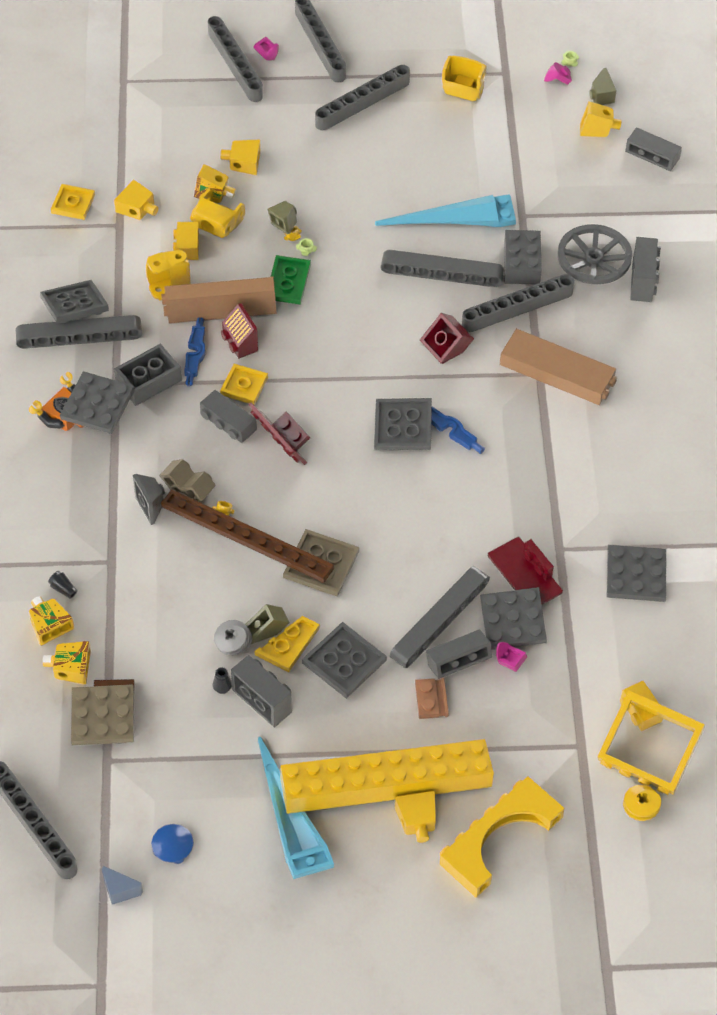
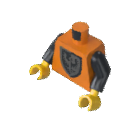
(51, 411)

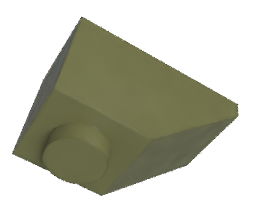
(603, 89)
(283, 216)
(267, 623)

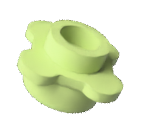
(570, 58)
(306, 246)

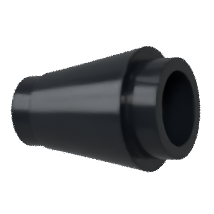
(62, 584)
(222, 682)

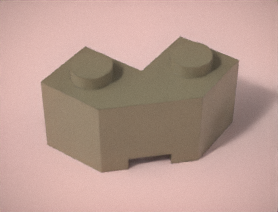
(181, 478)

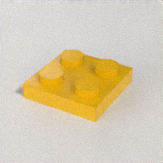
(73, 201)
(244, 384)

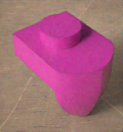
(267, 49)
(558, 72)
(510, 656)

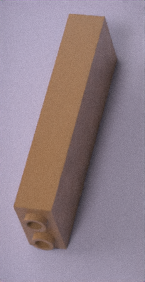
(218, 299)
(558, 367)

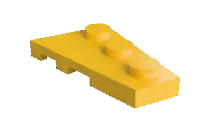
(290, 644)

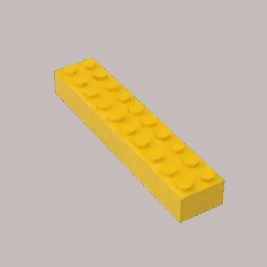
(385, 775)

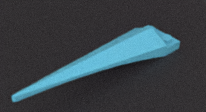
(480, 211)
(301, 842)

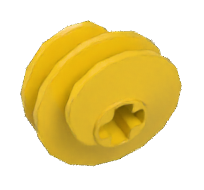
(633, 806)

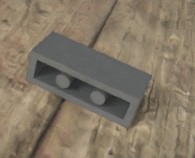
(653, 149)
(228, 416)
(459, 654)

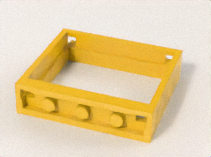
(665, 713)

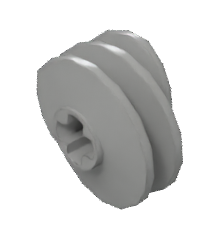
(240, 642)

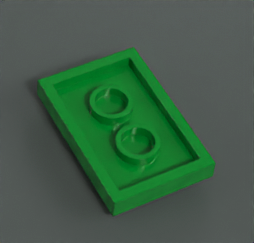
(290, 278)

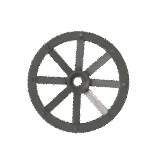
(594, 256)

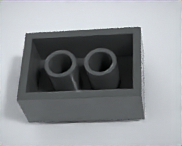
(522, 257)
(644, 269)
(149, 373)
(261, 690)

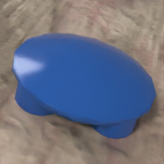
(172, 843)

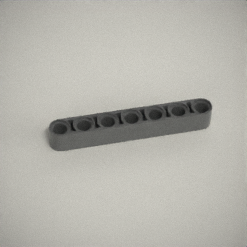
(321, 40)
(235, 59)
(362, 97)
(442, 268)
(518, 303)
(78, 331)
(439, 617)
(37, 827)

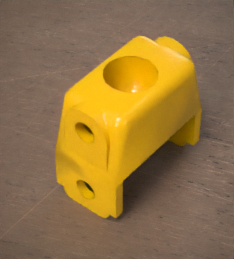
(463, 77)
(215, 217)
(167, 269)

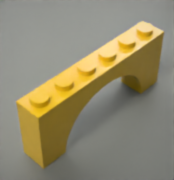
(523, 803)

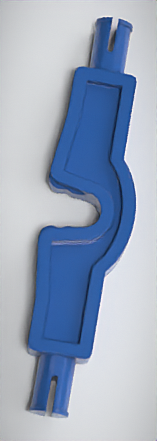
(193, 359)
(458, 432)

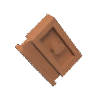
(431, 698)

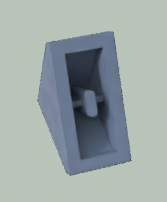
(120, 886)

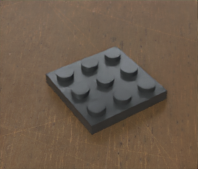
(74, 301)
(97, 402)
(403, 424)
(636, 573)
(514, 617)
(344, 660)

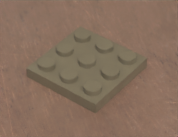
(330, 550)
(102, 715)

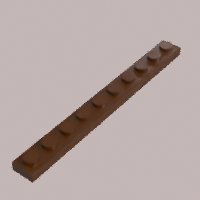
(248, 536)

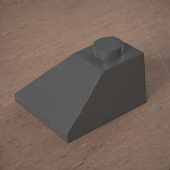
(149, 495)

